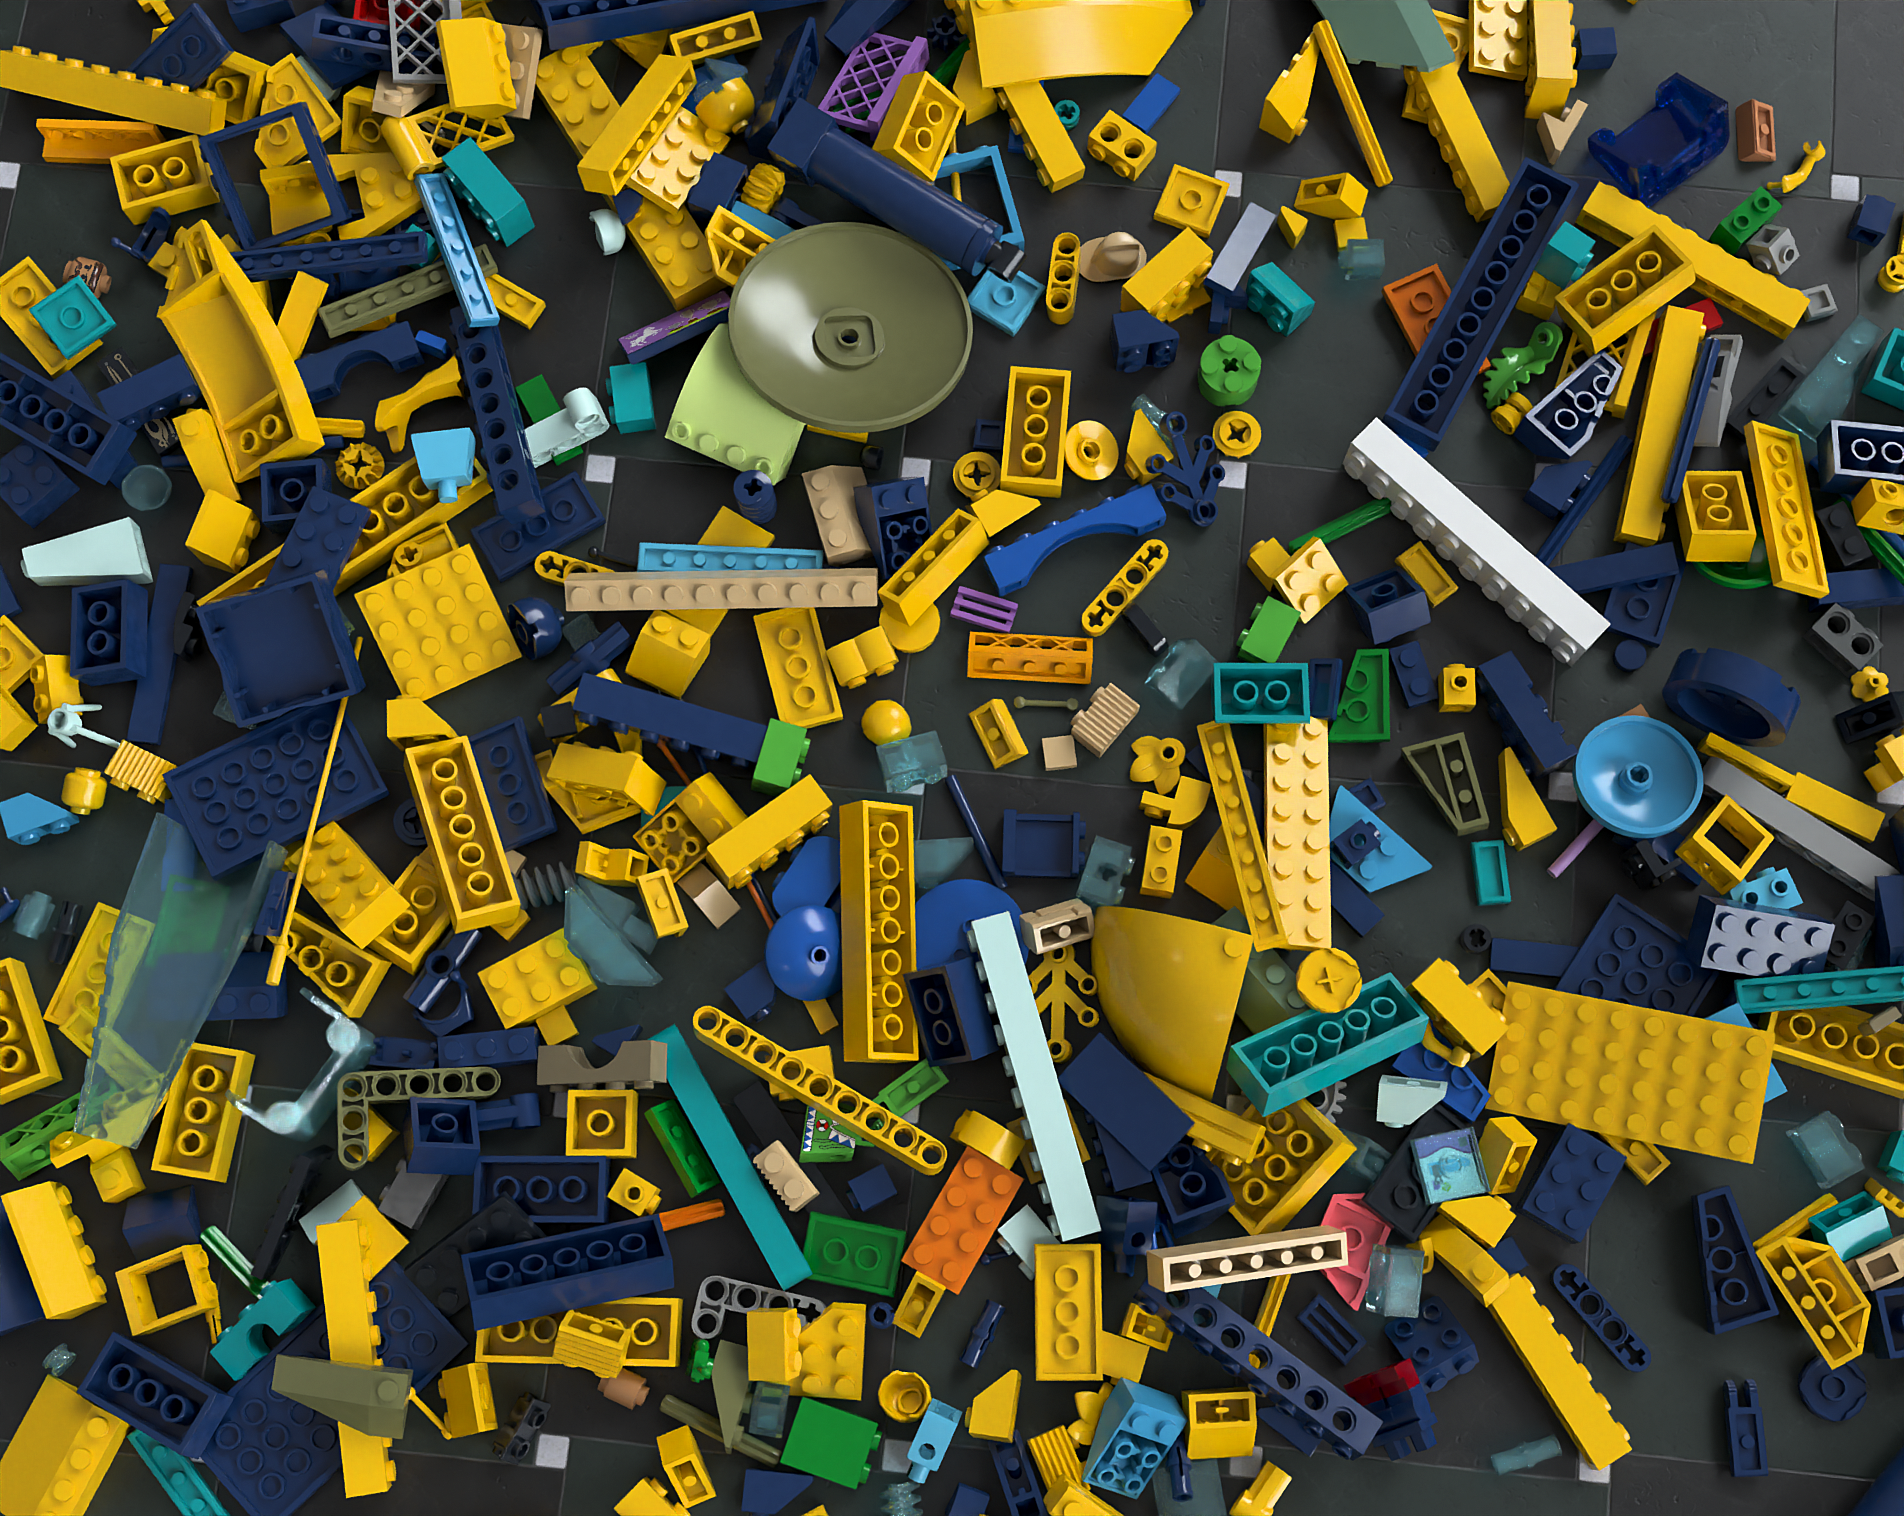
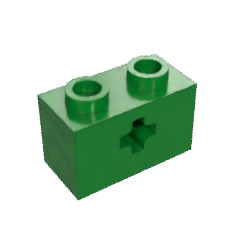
(1745, 221)

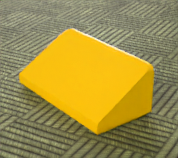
(998, 733)

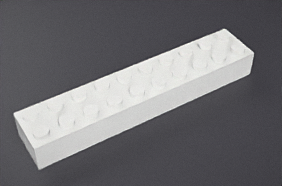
(1474, 543)

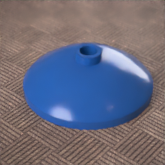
(792, 948)

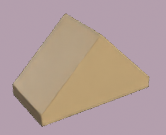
(709, 895)

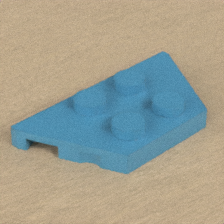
(1387, 863)

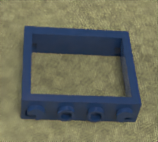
(223, 183)

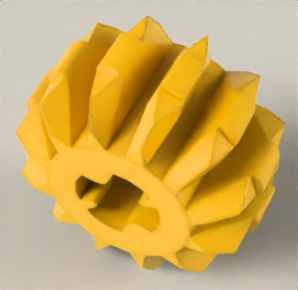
(763, 187)

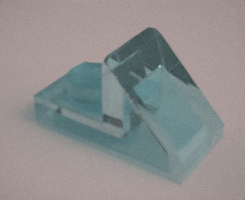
(721, 73)

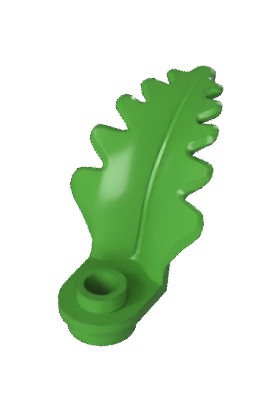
(1521, 362)

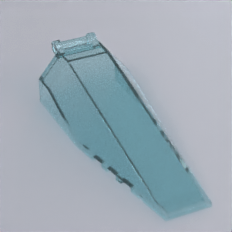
(164, 975)

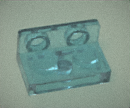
(1181, 672)

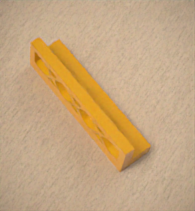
(94, 140)
(1029, 660)

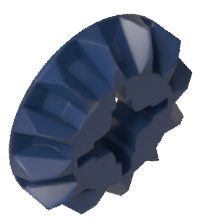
(405, 830)

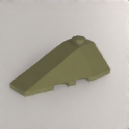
(355, 1394)

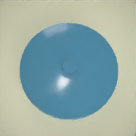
(1637, 776)

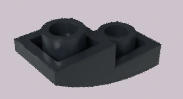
(186, 638)

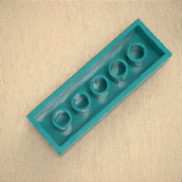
(1326, 1047)

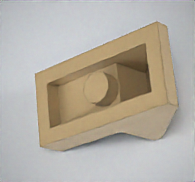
(1556, 133)

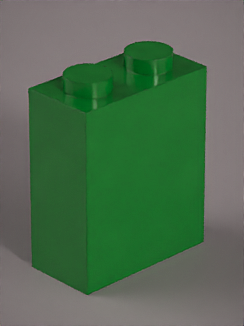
(831, 1443)

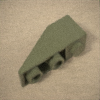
(731, 1390)

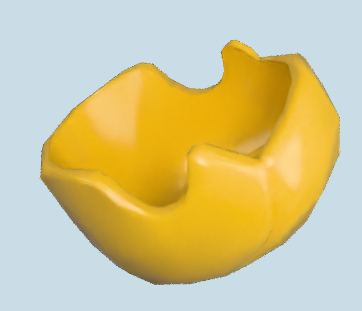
(885, 722)
(904, 1396)

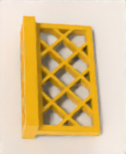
(1630, 362)

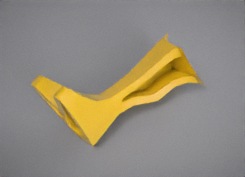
(394, 412)

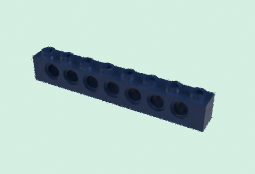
(491, 389)
(1330, 1401)

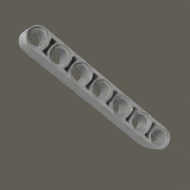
(1796, 828)

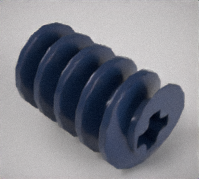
(755, 496)

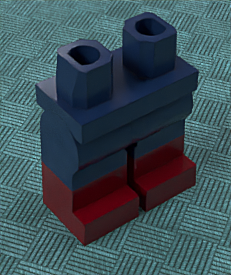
(1401, 1403)

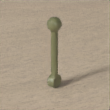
(1071, 704)

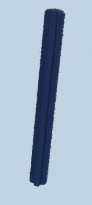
(1690, 420)
(1584, 500)

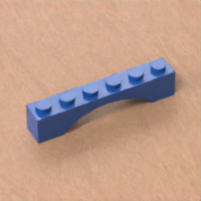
(1130, 514)

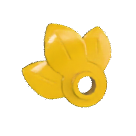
(1154, 766)
(1089, 1408)

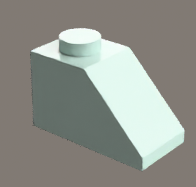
(1406, 1099)

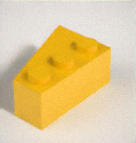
(607, 774)

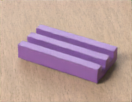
(988, 599)

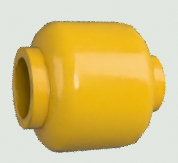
(84, 790)

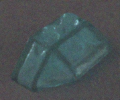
(603, 945)

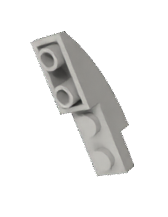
(1719, 394)

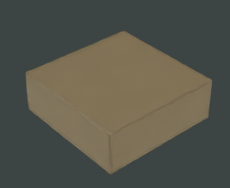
(1879, 1021)

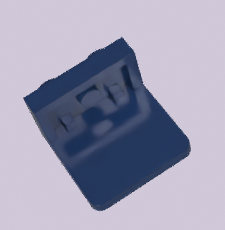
(1434, 1344)

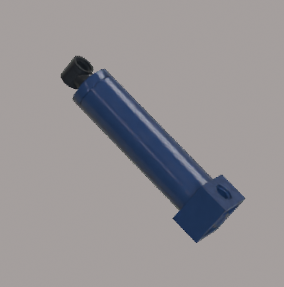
(818, 151)

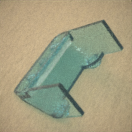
(304, 1119)

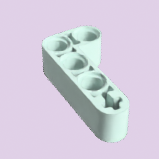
(568, 428)

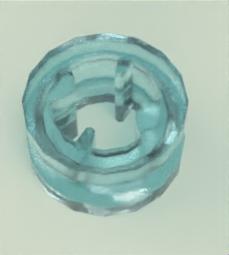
(59, 1360)

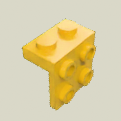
(294, 196)

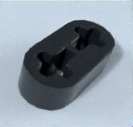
(1144, 630)

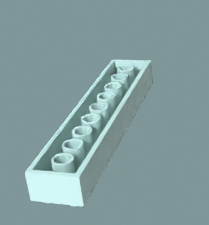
(1034, 1077)

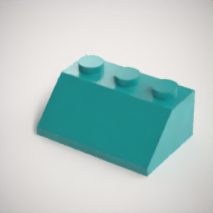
(1260, 693)

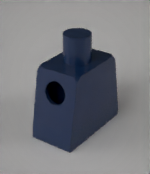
(1125, 1228)

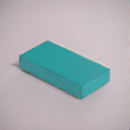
(1490, 872)

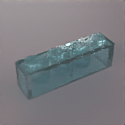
(1833, 380)

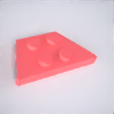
(1361, 1231)

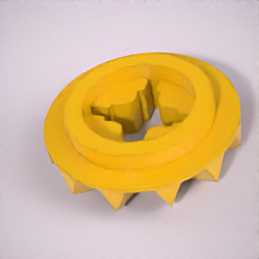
(1239, 422)
(965, 467)
(366, 475)

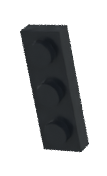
(1764, 397)

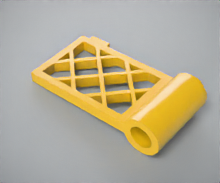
(411, 145)

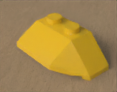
(732, 244)
(1820, 1295)

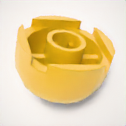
(728, 108)

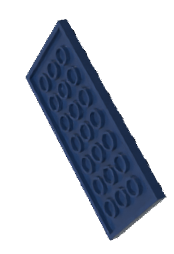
(280, 1451)

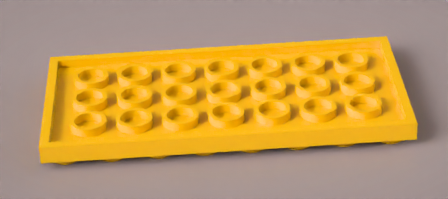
(1631, 1072)

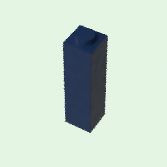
(1859, 590)

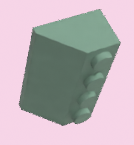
(1268, 983)

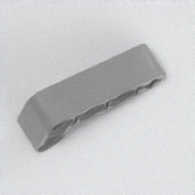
(730, 1301)

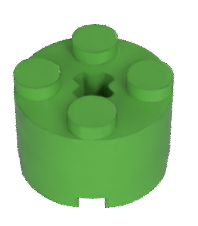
(1243, 366)

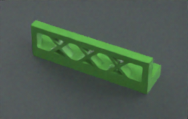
(34, 1147)

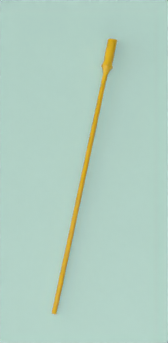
(281, 945)

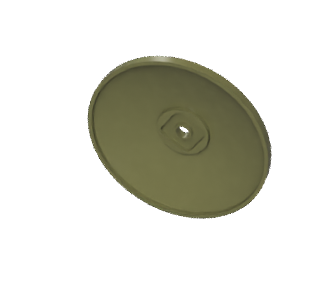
(856, 283)

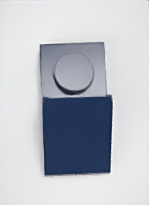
(1220, 307)
(612, 1040)

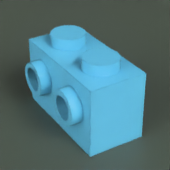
(1769, 889)

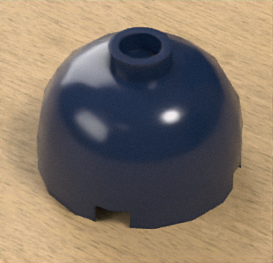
(537, 626)

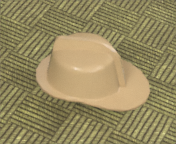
(1112, 257)

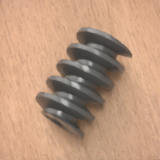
(545, 885)

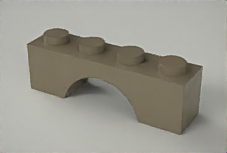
(635, 1063)

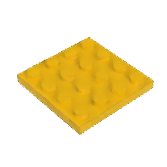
(438, 624)

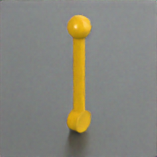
(429, 1414)

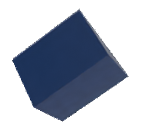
(162, 1222)

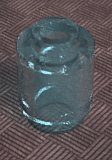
(33, 914)

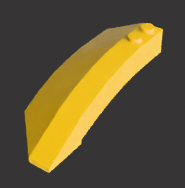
(1070, 37)
(237, 357)

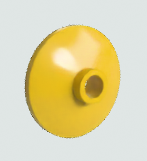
(1100, 447)

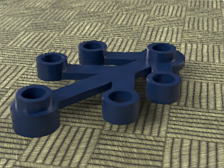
(1188, 473)

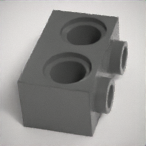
(1837, 646)

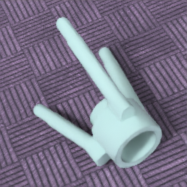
(65, 723)

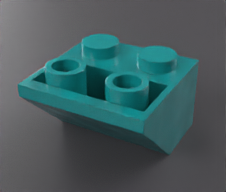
(1278, 298)

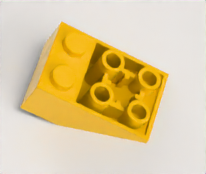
(688, 825)

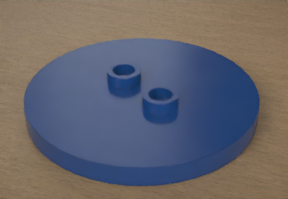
(947, 915)

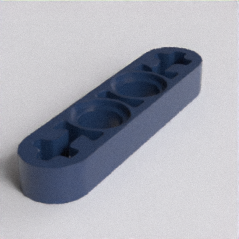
(1597, 1320)

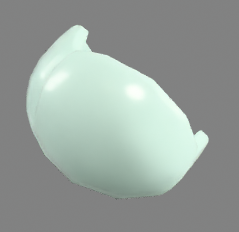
(608, 230)

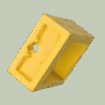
(1697, 849)
(137, 1295)

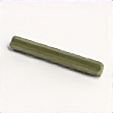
(711, 1426)

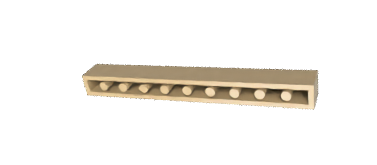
(721, 589)

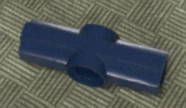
(590, 658)
(429, 983)

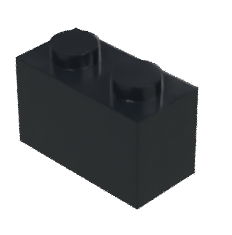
(1840, 539)

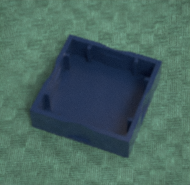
(281, 647)

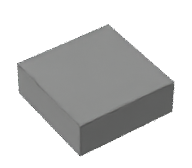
(1821, 303)

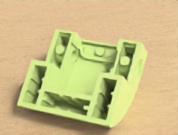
(728, 418)

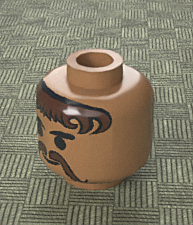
(91, 272)

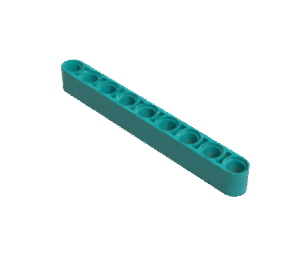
(732, 1162)

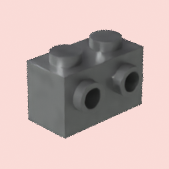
(410, 1195)

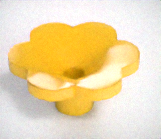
(1863, 684)

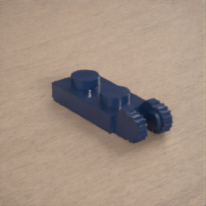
(1745, 1431)

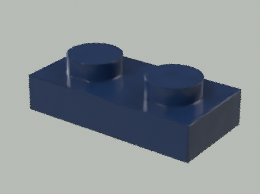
(1412, 675)

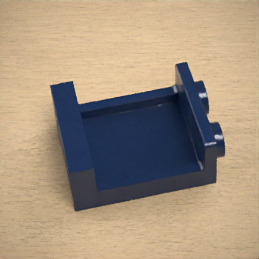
(1042, 845)

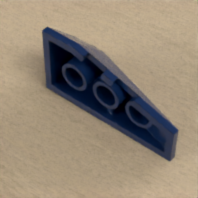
(860, 20)

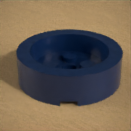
(1731, 697)

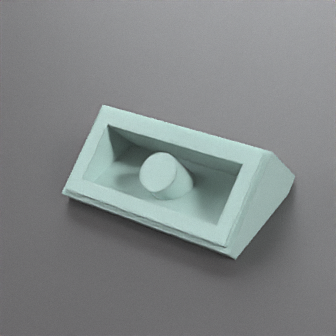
(331, 1208)

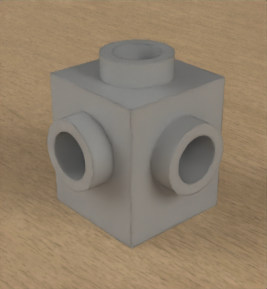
(1773, 249)

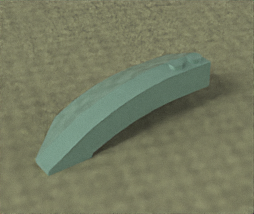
(1388, 32)

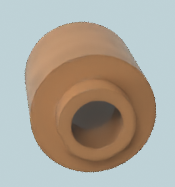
(626, 1389)

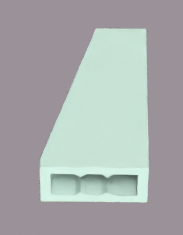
(90, 557)

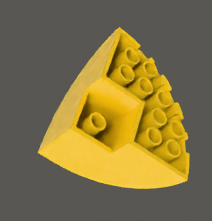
(1169, 991)

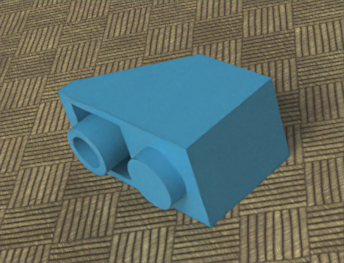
(31, 817)

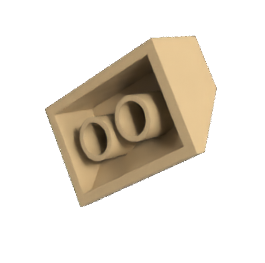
(835, 512)

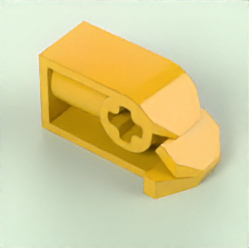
(422, 549)

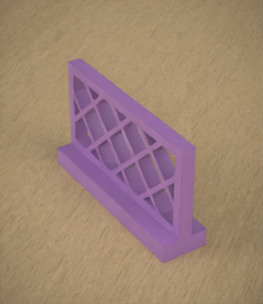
(912, 62)

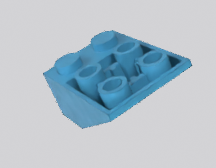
(1132, 1437)

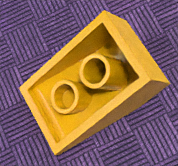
(421, 925)

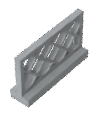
(450, 9)

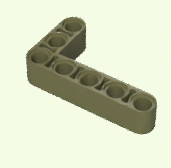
(402, 1093)

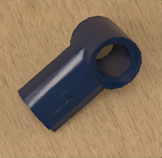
(517, 1113)

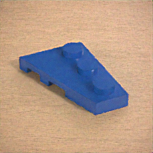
(1464, 1091)

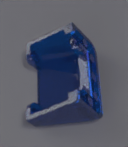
(1667, 142)

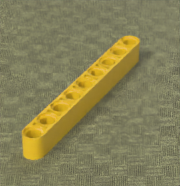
(827, 1104)

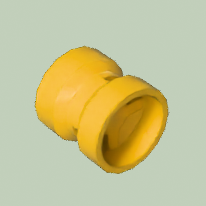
(1511, 413)

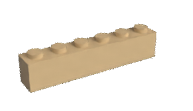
(1246, 1258)

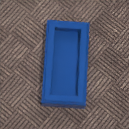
(1151, 103)

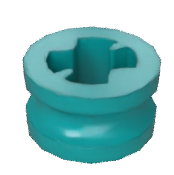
(1069, 107)

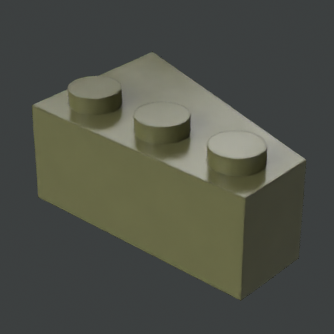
(1450, 781)

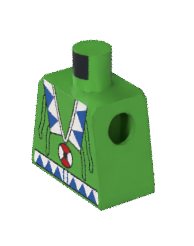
(826, 1139)

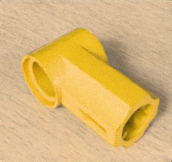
(1262, 1492)

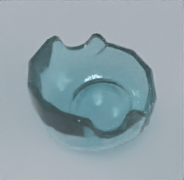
(147, 487)

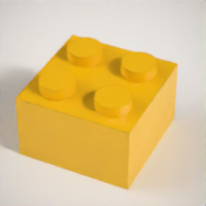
(602, 1123)

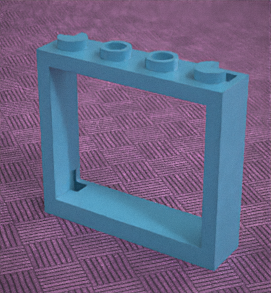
(980, 158)

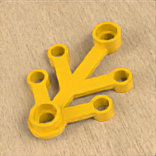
(1059, 993)

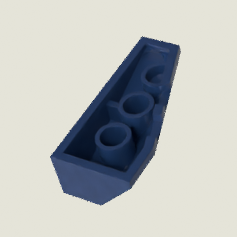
(1570, 412)
(1191, 1188)

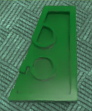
(1364, 706)

